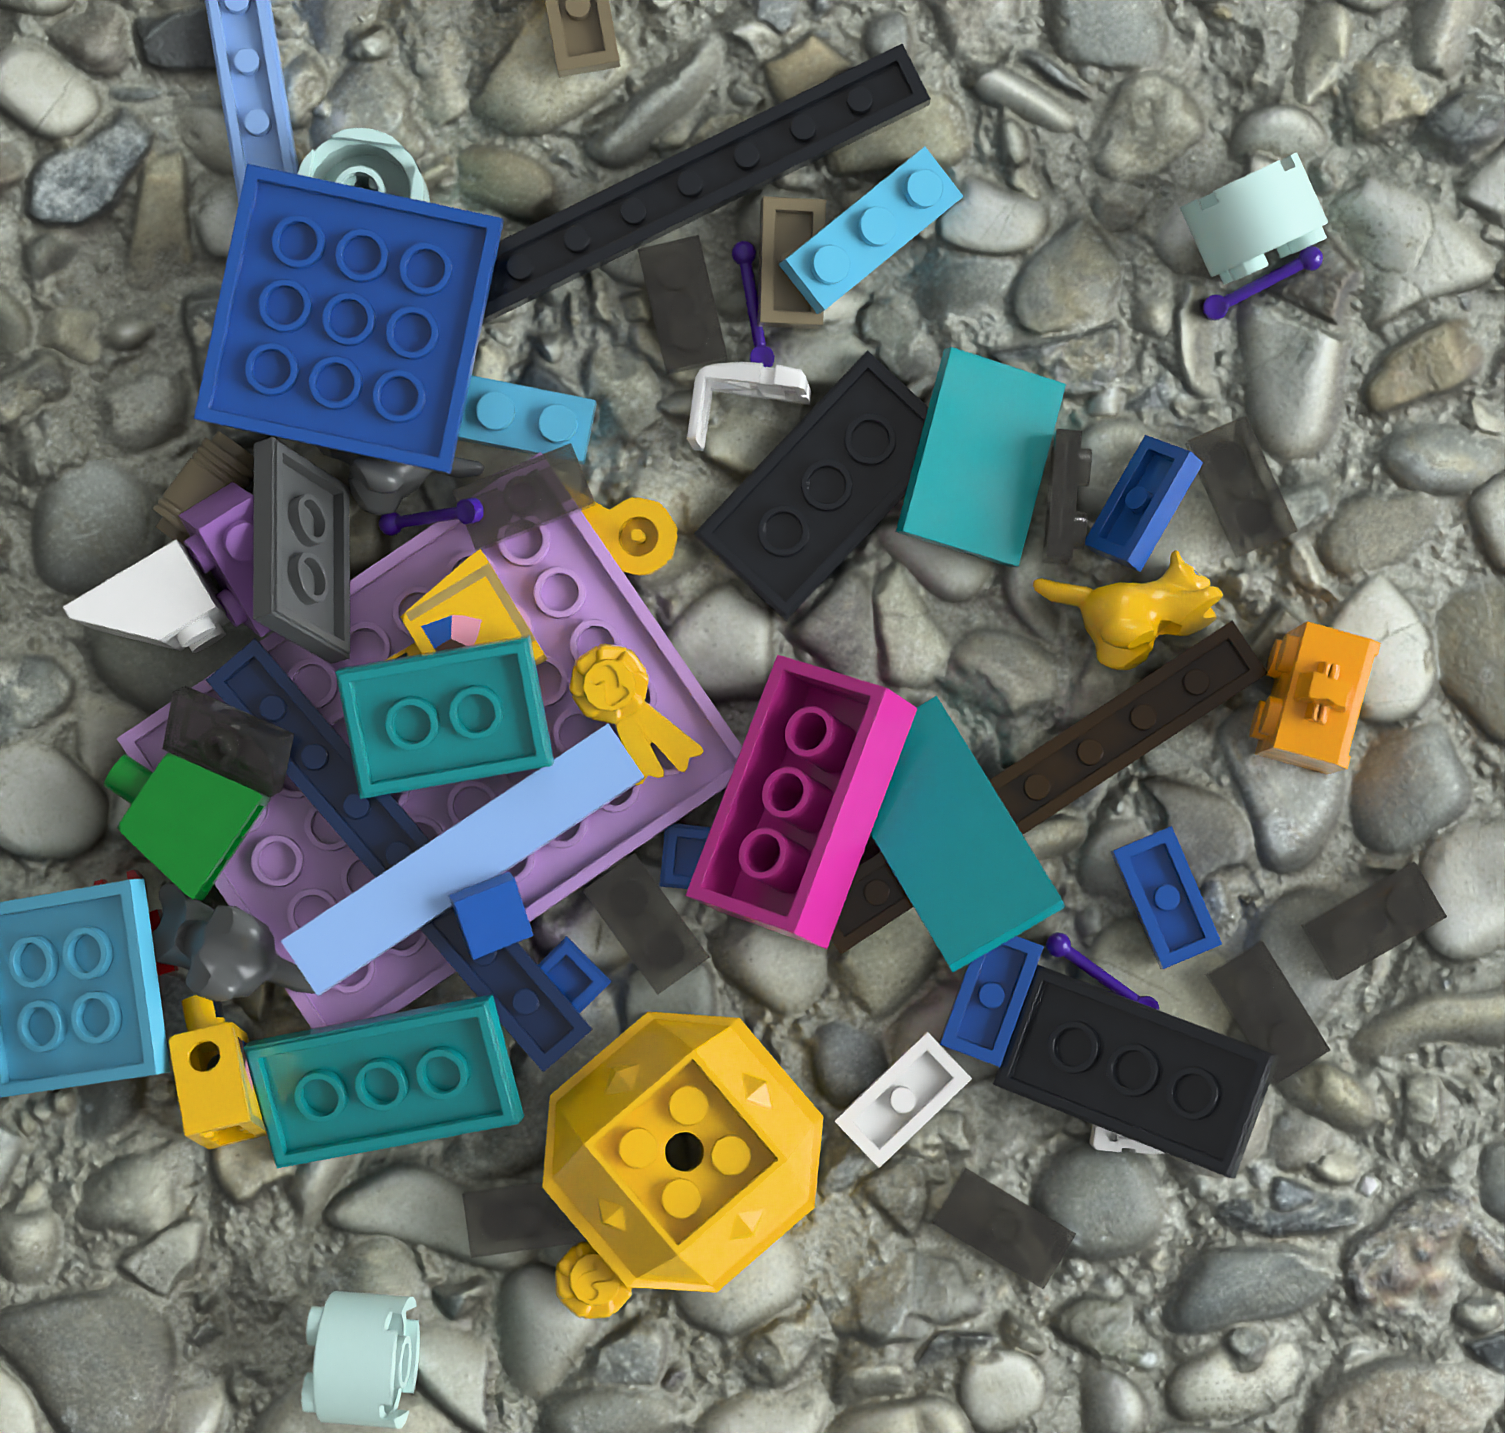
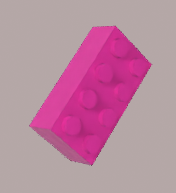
(802, 800)

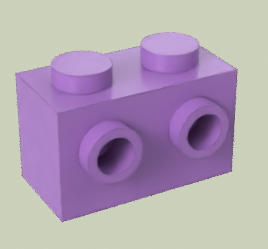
(223, 543)

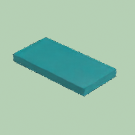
(958, 845)
(384, 1081)

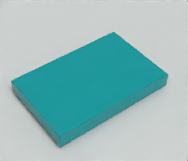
(981, 457)
(445, 717)

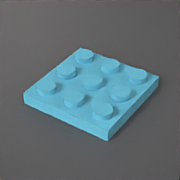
(79, 990)

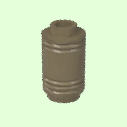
(209, 470)

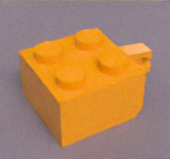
(1313, 697)

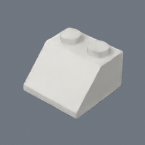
(156, 602)

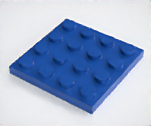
(348, 318)

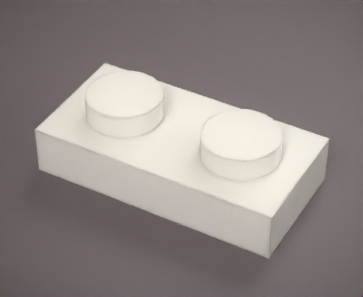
(902, 1099)

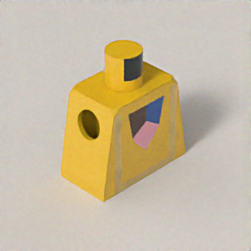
(465, 611)
(219, 1103)

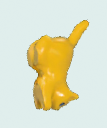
(1130, 616)

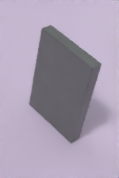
(301, 551)

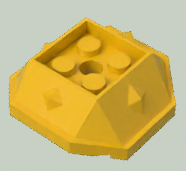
(611, 1138)

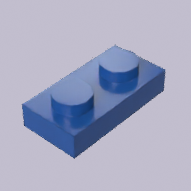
(1143, 503)
(1166, 897)
(991, 1000)

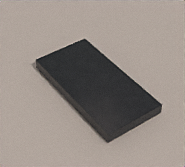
(820, 488)
(1136, 1071)

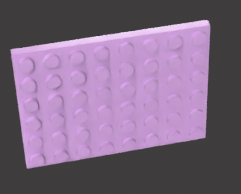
(571, 601)

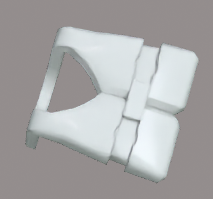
(742, 379)

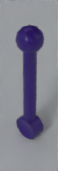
(744, 254)
(1217, 306)
(467, 511)
(1059, 945)

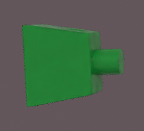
(184, 818)

